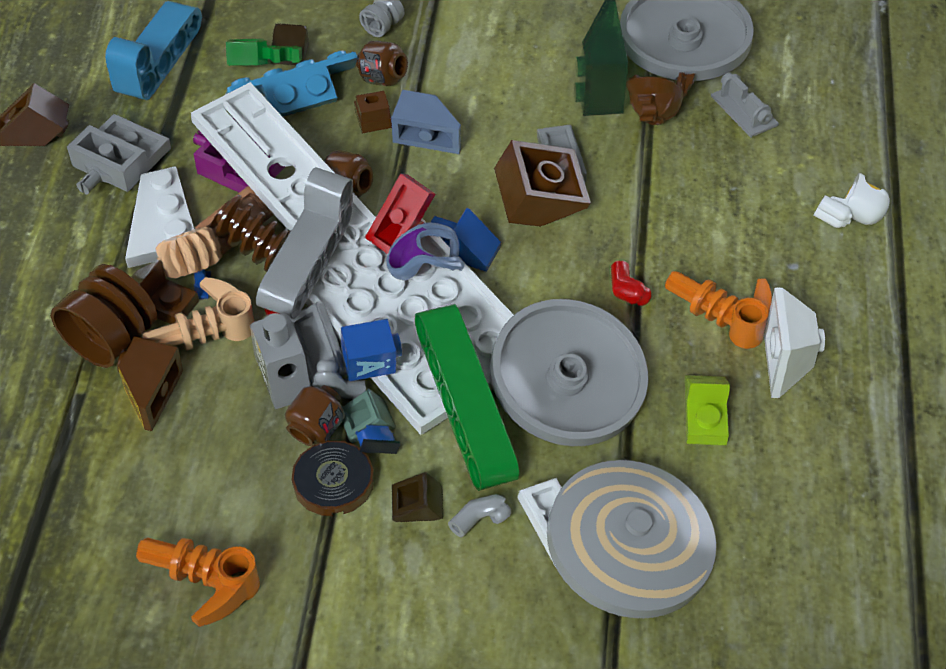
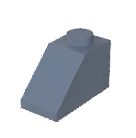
(425, 123)

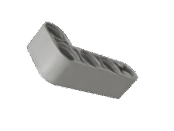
(309, 244)

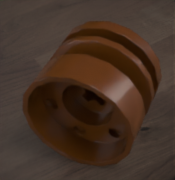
(104, 315)

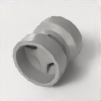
(380, 16)

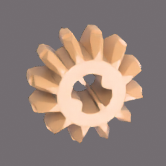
(189, 252)

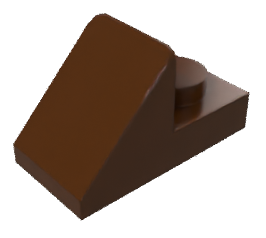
(166, 295)

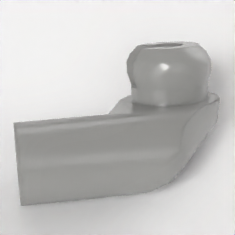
(328, 376)
(478, 508)

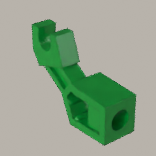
(258, 52)

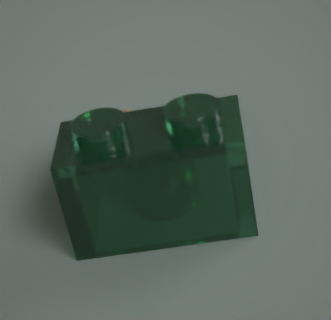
(602, 65)

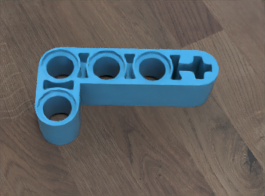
(142, 65)

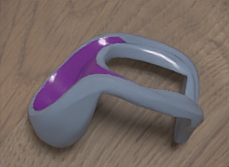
(408, 256)

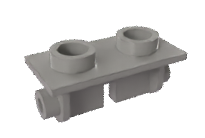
(743, 106)

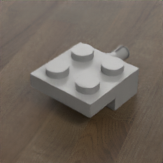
(116, 153)

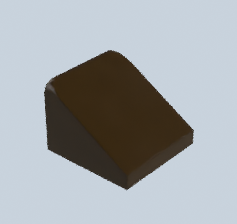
(290, 36)
(417, 499)

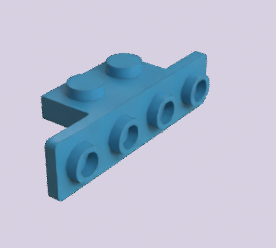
(301, 87)

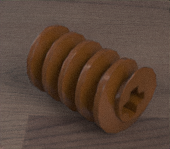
(248, 231)

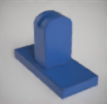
(199, 276)

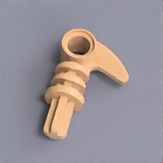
(230, 315)

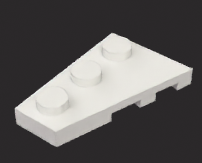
(157, 215)

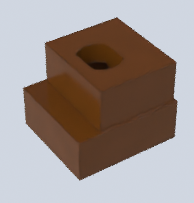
(373, 112)

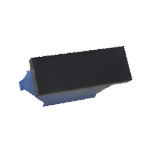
(377, 440)

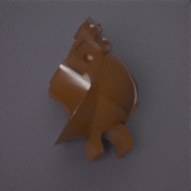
(658, 98)

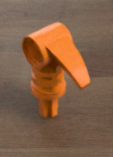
(745, 316)
(211, 567)

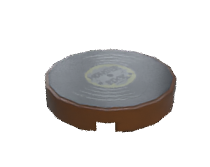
(332, 478)

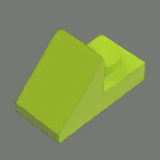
(706, 410)

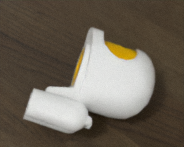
(862, 203)

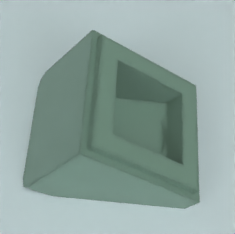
(366, 410)

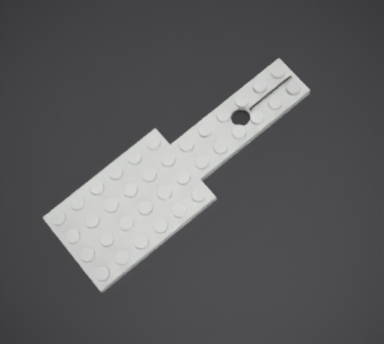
(356, 278)

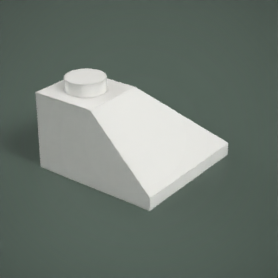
(790, 341)

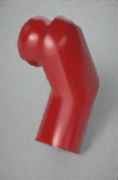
(628, 288)

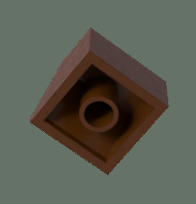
(540, 183)

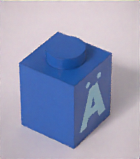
(370, 349)

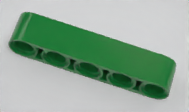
(466, 397)

